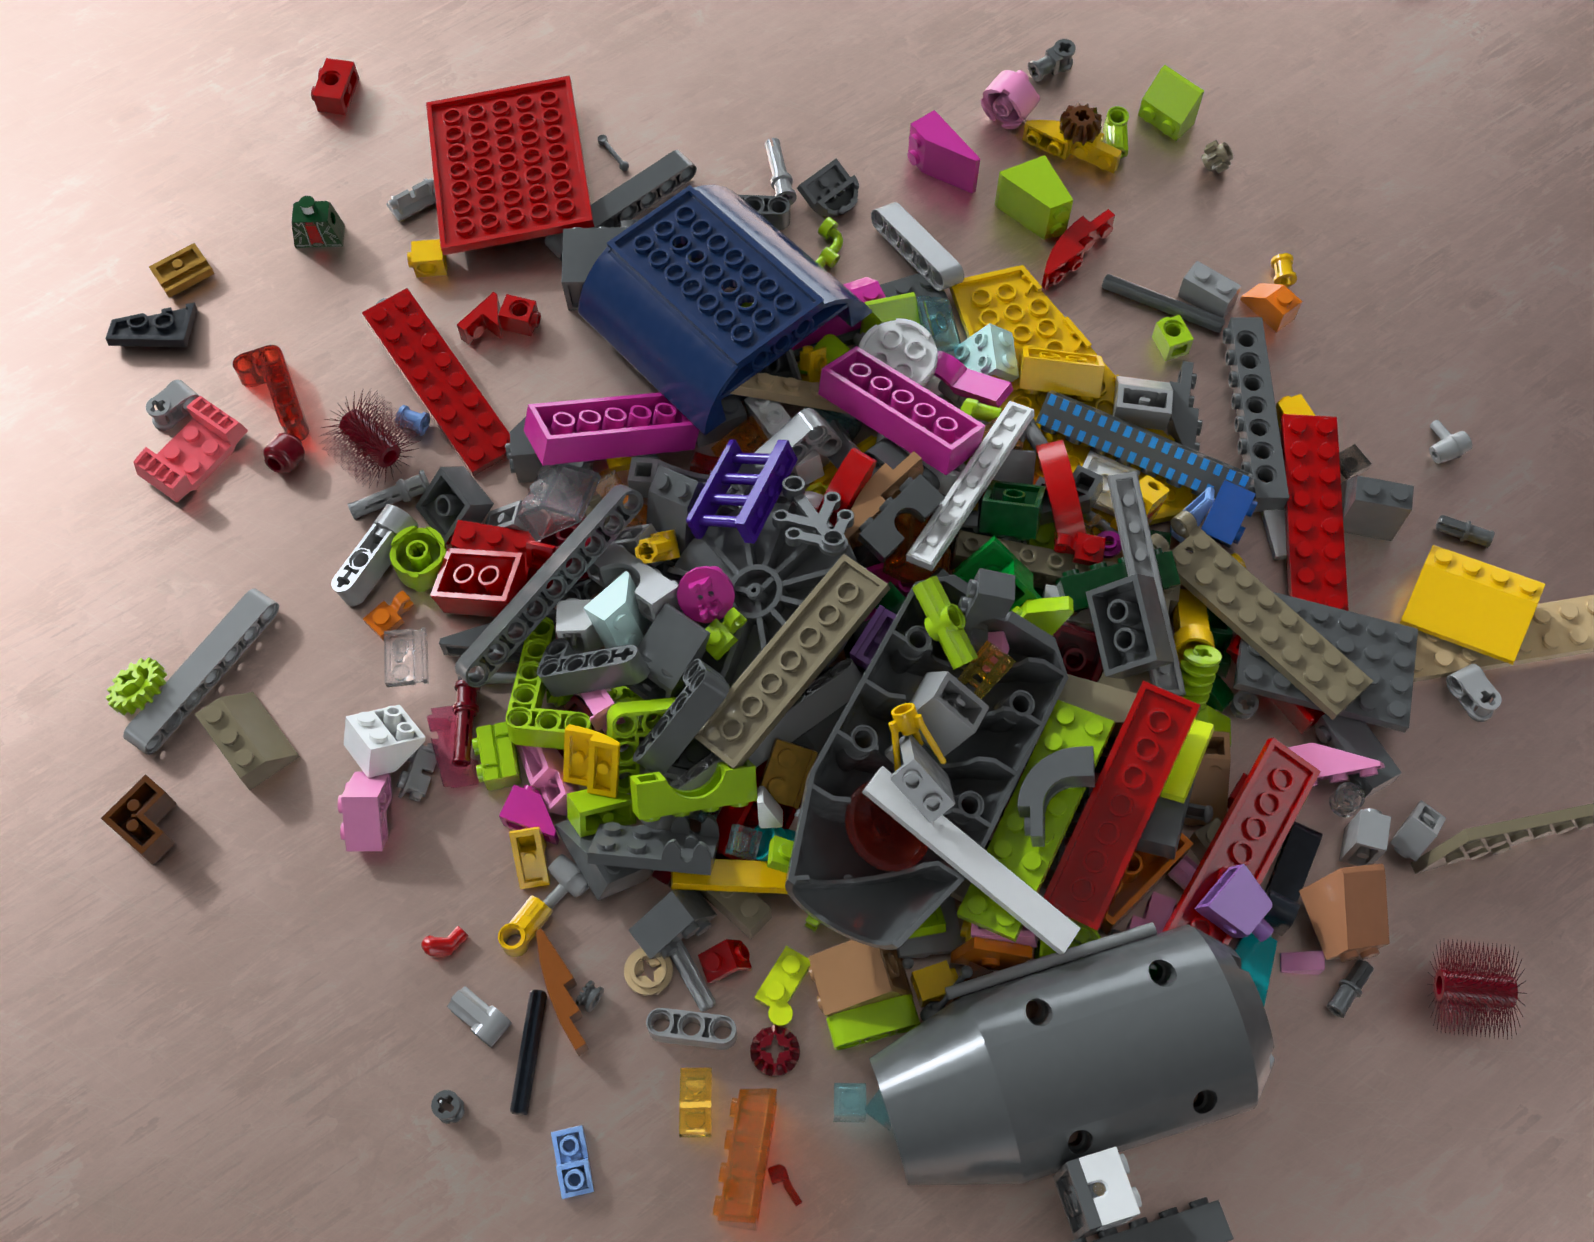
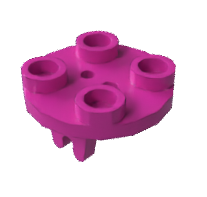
(700, 582)

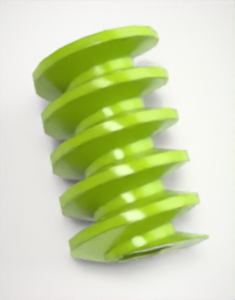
(1199, 672)

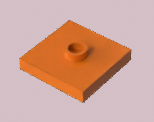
(991, 953)

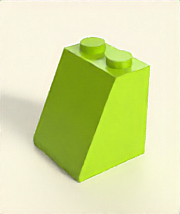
(1035, 197)

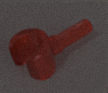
(778, 1174)

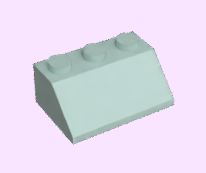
(617, 614)

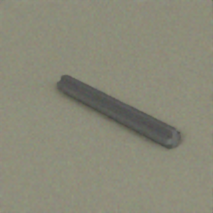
(1163, 303)

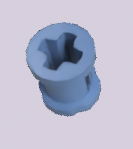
(420, 420)

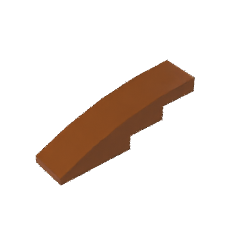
(558, 983)

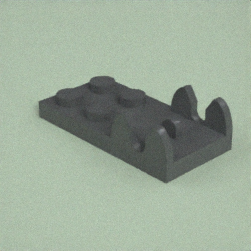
(657, 848)

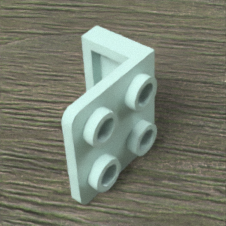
(990, 353)

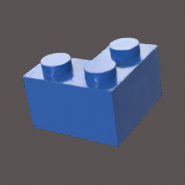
(1228, 513)

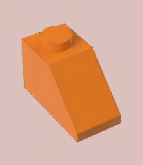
(1273, 303)

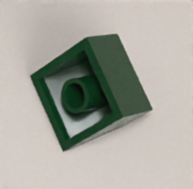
(1012, 509)

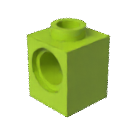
(1174, 346)

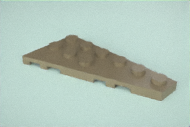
(1499, 836)

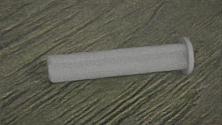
(692, 978)

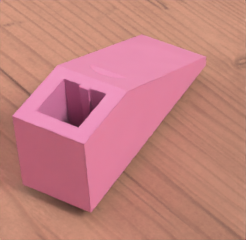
(1336, 763)

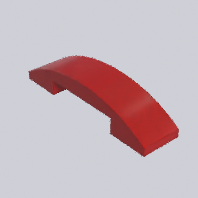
(1061, 488)

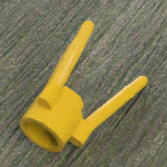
(909, 722)

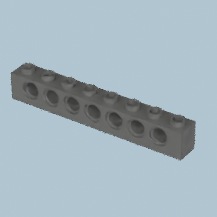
(1254, 393)

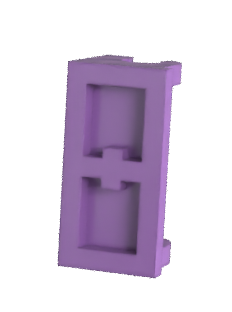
(871, 637)

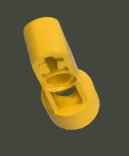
(1190, 624)

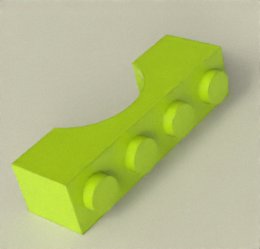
(728, 786)

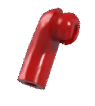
(444, 946)

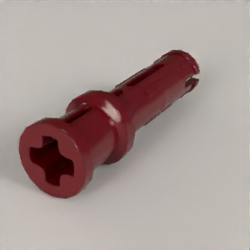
(465, 711)

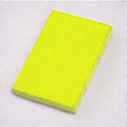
(1188, 762)

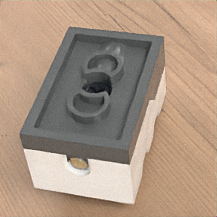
(1097, 1192)

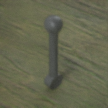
(602, 140)

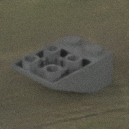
(668, 651)

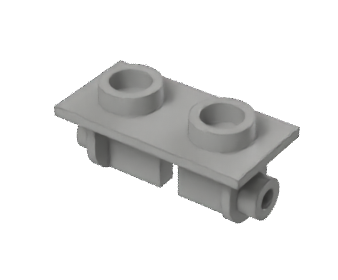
(412, 201)
(413, 780)

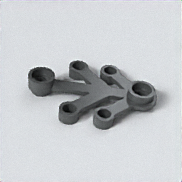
(830, 541)

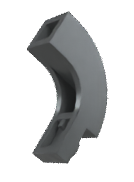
(1048, 777)

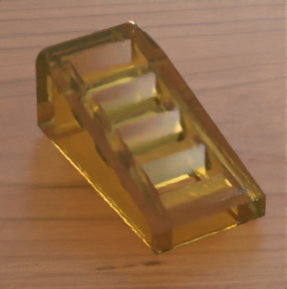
(997, 671)

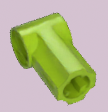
(1116, 129)

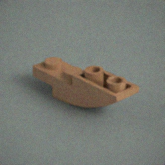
(878, 489)

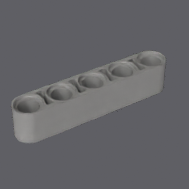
(917, 246)

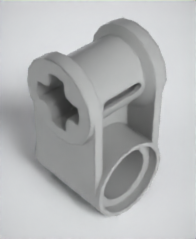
(171, 403)
(1474, 690)

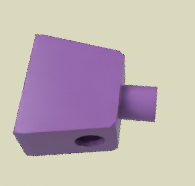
(1238, 905)

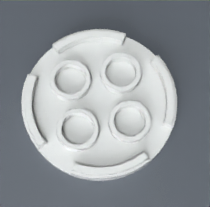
(903, 347)

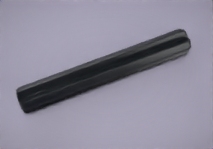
(528, 1052)

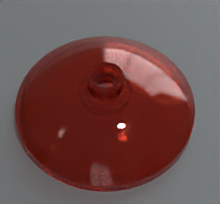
(890, 850)

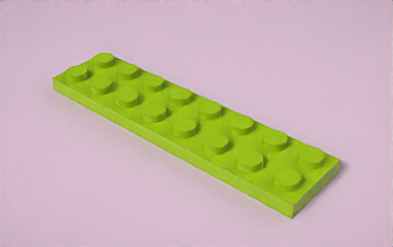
(1065, 729)

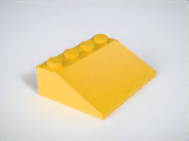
(1472, 604)

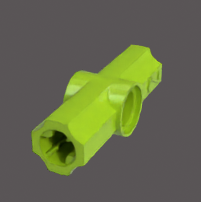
(944, 622)

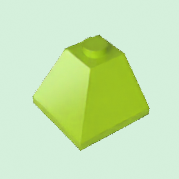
(890, 308)

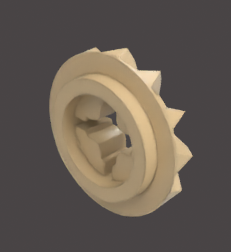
(643, 984)

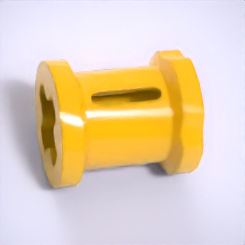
(1283, 269)

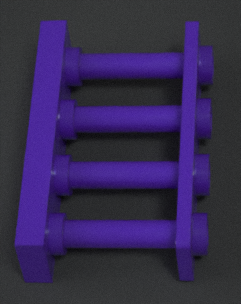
(756, 505)

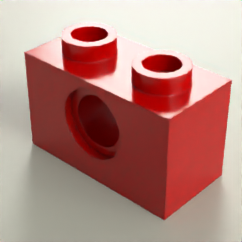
(335, 86)

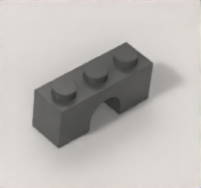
(916, 498)

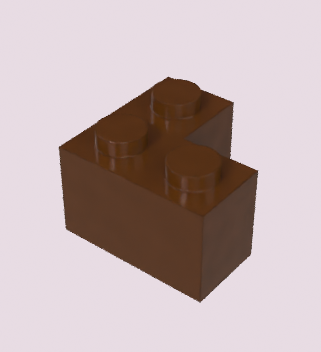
(136, 819)

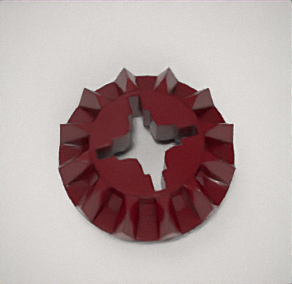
(786, 1060)

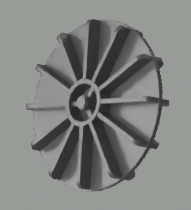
(766, 579)

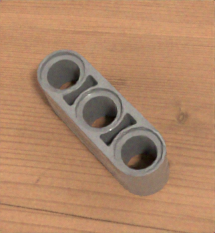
(680, 1018)

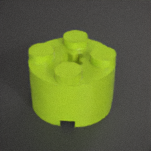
(418, 556)

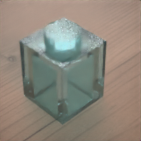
(849, 1102)

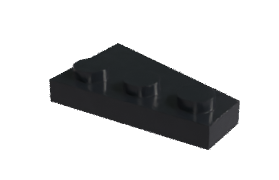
(157, 330)

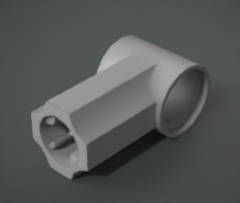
(484, 1020)

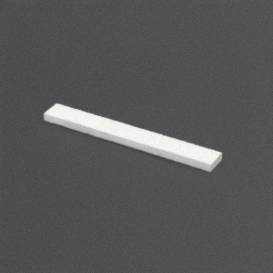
(970, 486)
(975, 865)

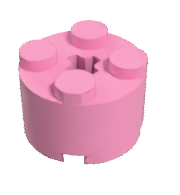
(1010, 98)

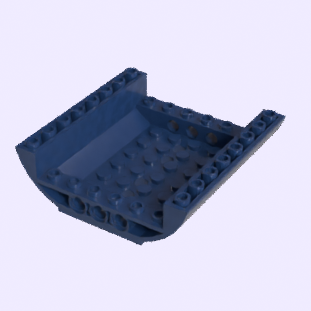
(680, 322)

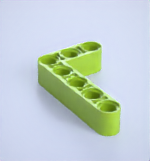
(525, 718)
(631, 730)

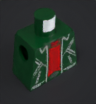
(316, 224)

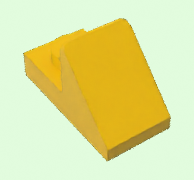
(530, 857)

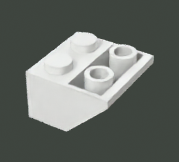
(576, 626)
(381, 739)

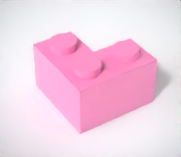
(364, 812)

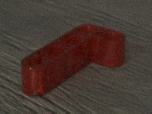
(270, 367)

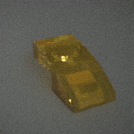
(695, 1102)

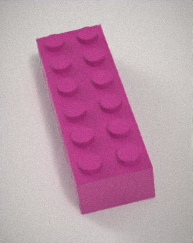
(901, 409)
(607, 428)

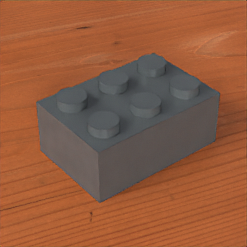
(1129, 626)

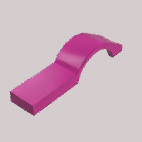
(971, 383)

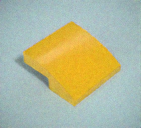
(591, 760)

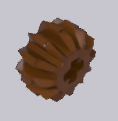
(1080, 123)

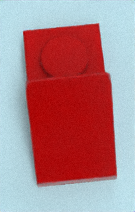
(481, 318)

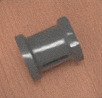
(451, 1098)

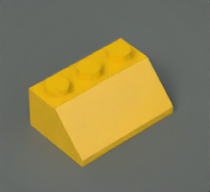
(1061, 372)

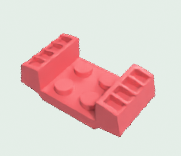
(192, 452)

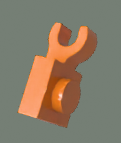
(386, 616)

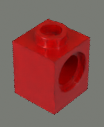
(519, 315)

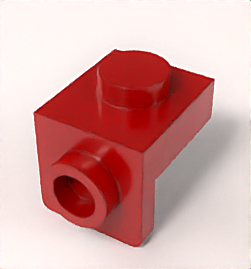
(724, 960)

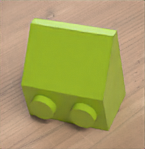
(1171, 103)

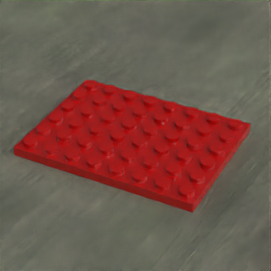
(507, 165)

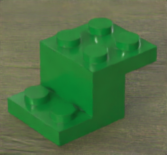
(998, 558)

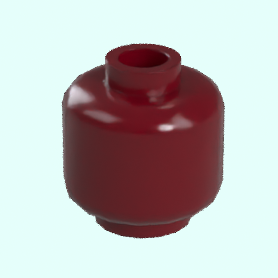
(283, 453)

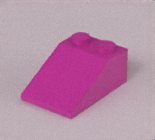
(942, 153)

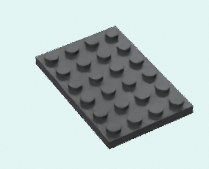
(1375, 646)

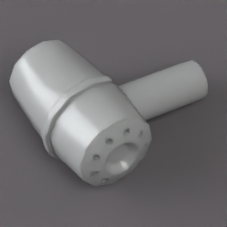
(1450, 445)
(569, 880)

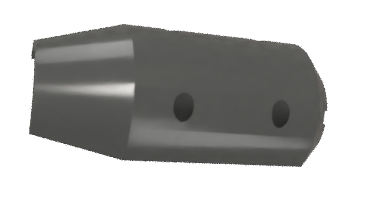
(824, 868)
(1106, 1055)

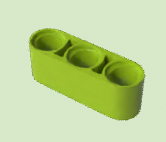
(873, 1022)

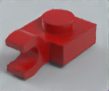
(1085, 548)

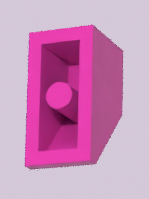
(527, 810)

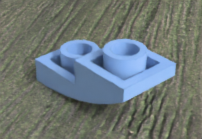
(572, 1161)

